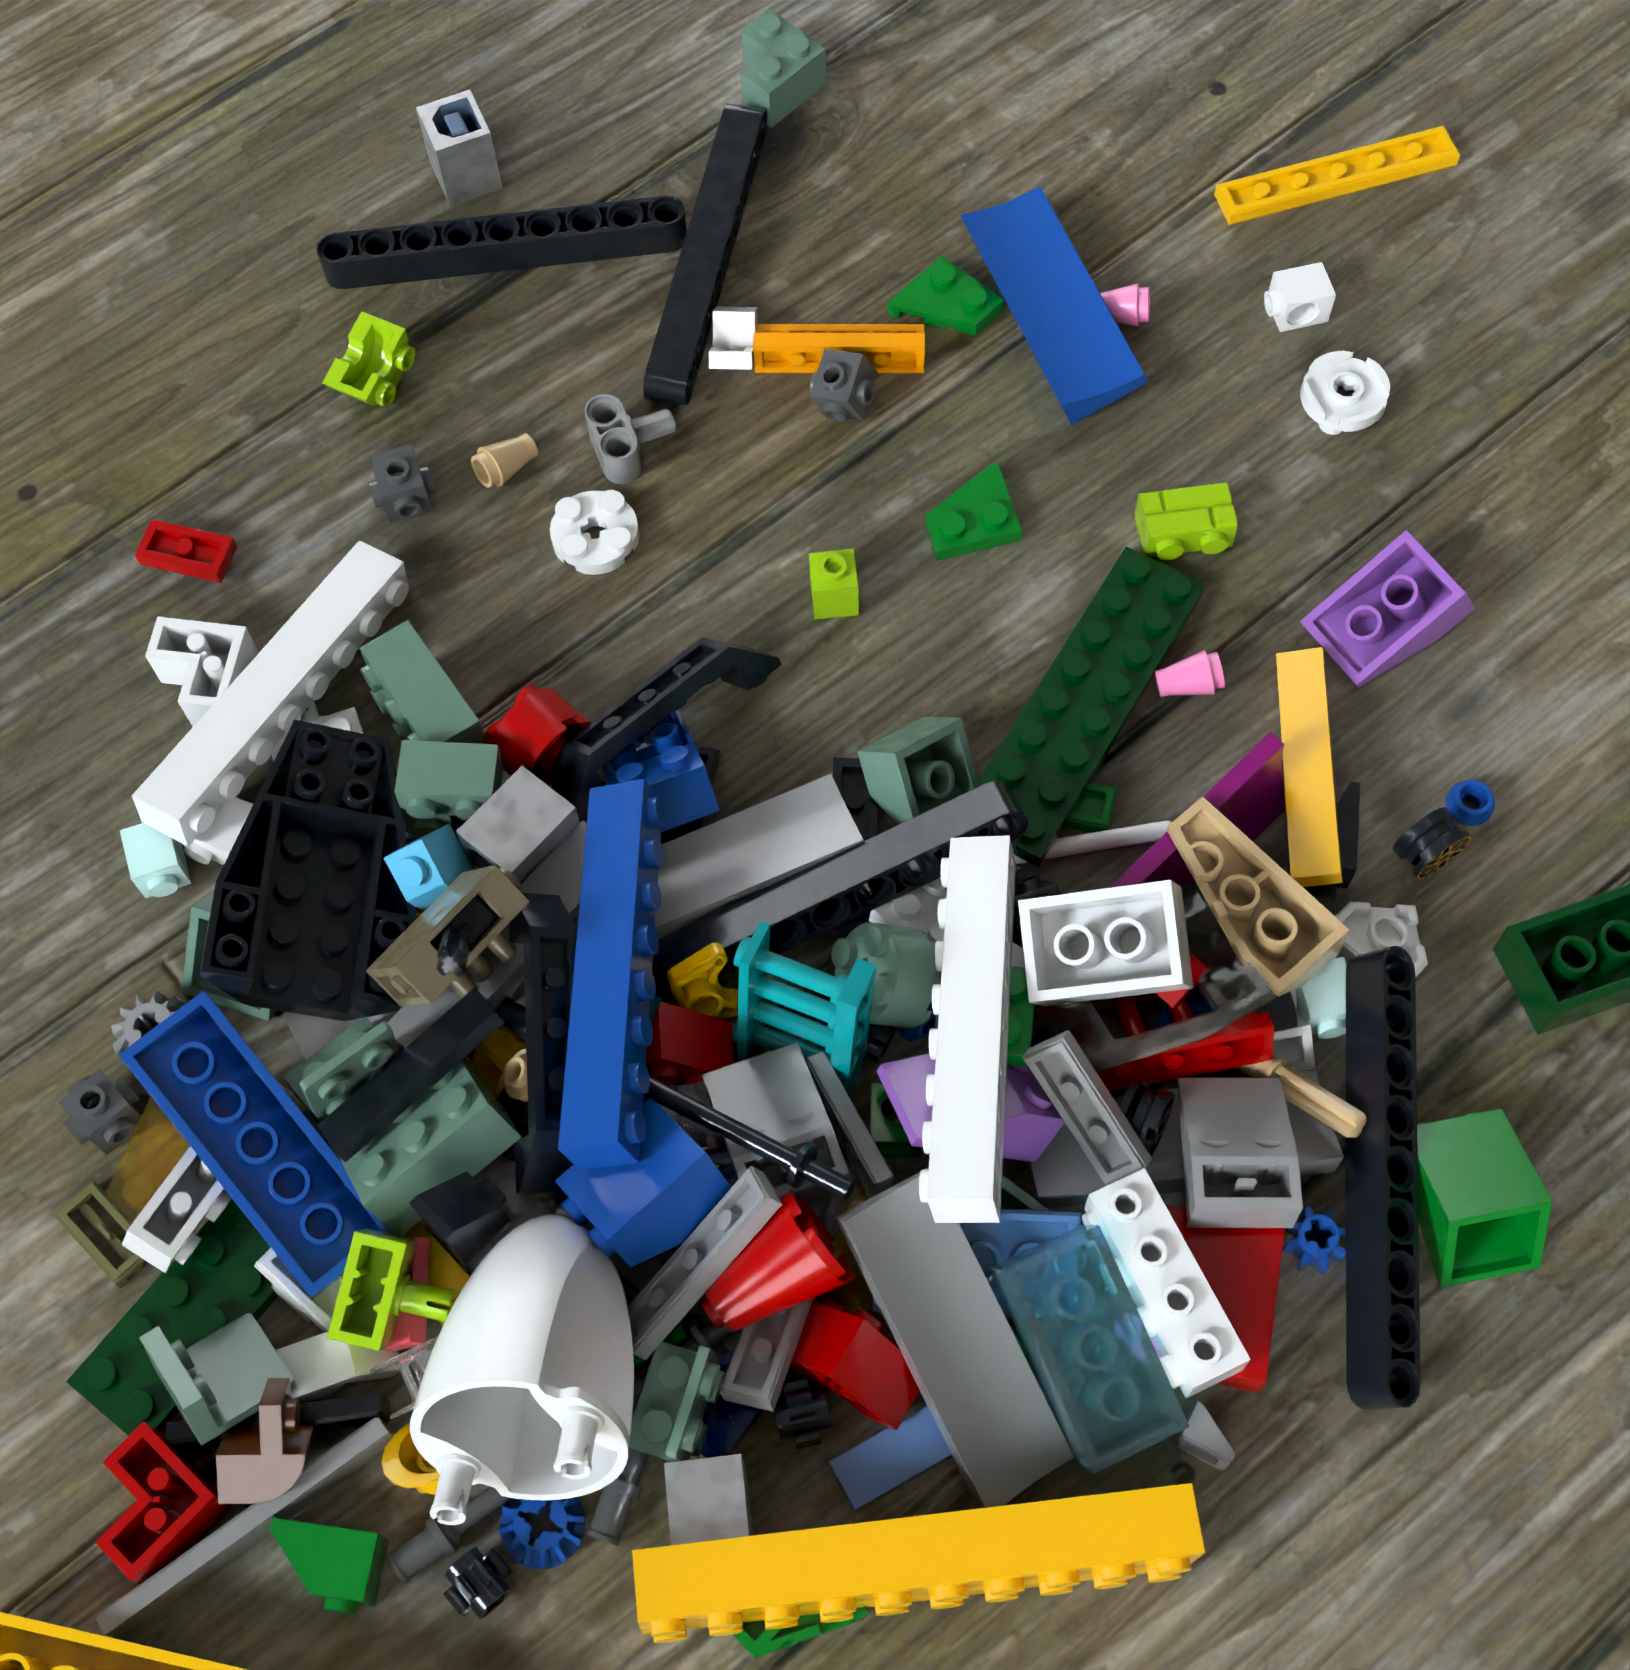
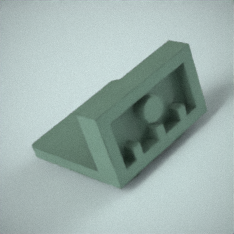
(342, 1067)
(219, 1376)
(674, 1402)

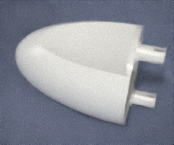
(530, 1373)

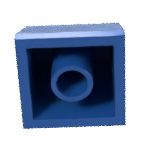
(647, 1203)

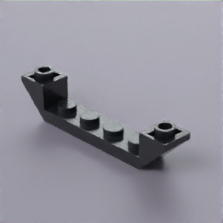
(647, 705)
(549, 961)

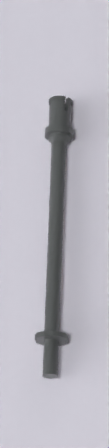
(443, 1539)

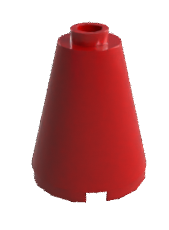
(778, 1268)

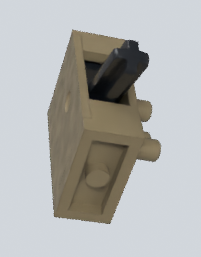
(451, 937)

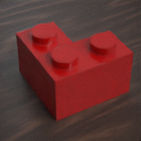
(687, 1045)
(855, 1362)
(171, 1506)

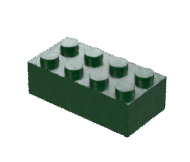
(1570, 959)

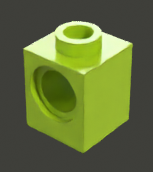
(834, 584)

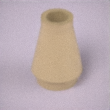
(501, 460)

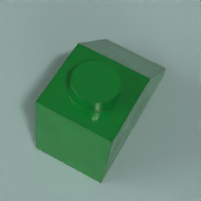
(334, 1562)

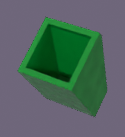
(1479, 1199)

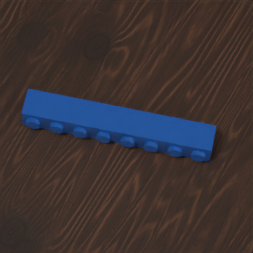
(613, 978)

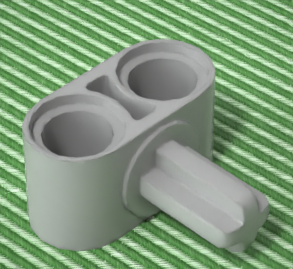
(615, 435)

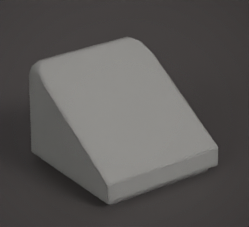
(1205, 1439)

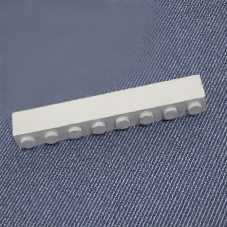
(271, 693)
(971, 1033)

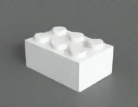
(1105, 943)

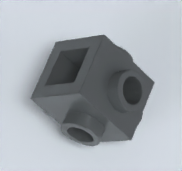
(843, 385)
(400, 483)
(101, 1111)

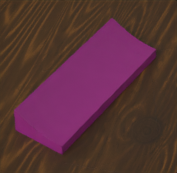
(1247, 796)

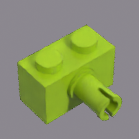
(379, 1289)

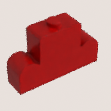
(1244, 1276)

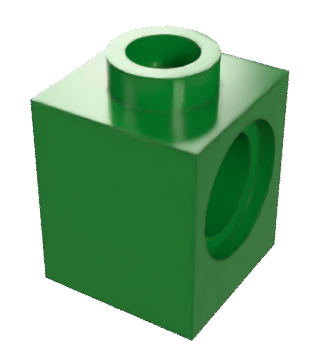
(888, 1137)

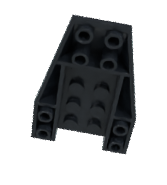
(308, 881)

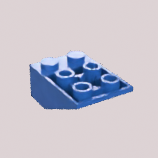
(669, 769)

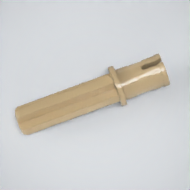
(1310, 1096)

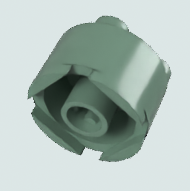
(902, 974)

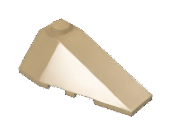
(1256, 901)

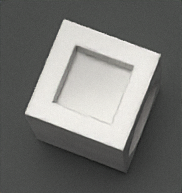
(1300, 297)

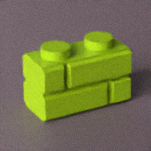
(1186, 520)

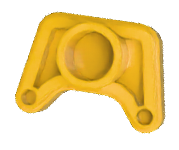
(697, 986)

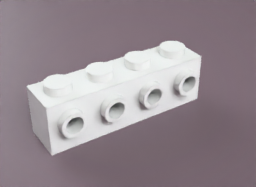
(175, 1212)
(1166, 1284)

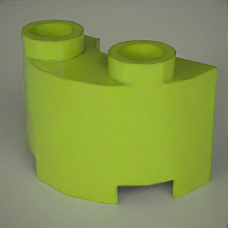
(373, 361)

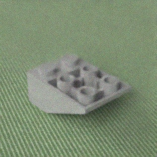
(781, 1101)
(1238, 1154)

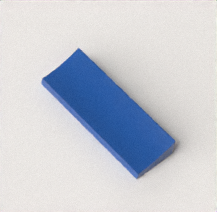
(1055, 304)
(253, 1140)

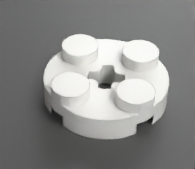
(1339, 412)
(591, 509)

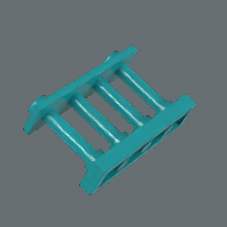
(846, 1012)

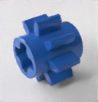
(1321, 1228)

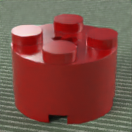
(535, 732)

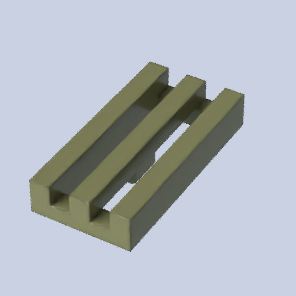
(132, 1262)

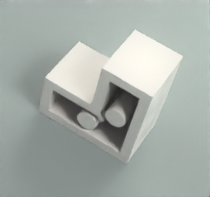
(200, 658)

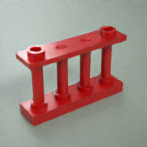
(1236, 1046)

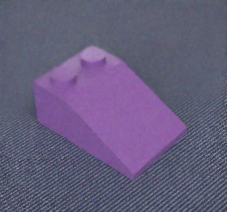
(1388, 611)
(1029, 1114)

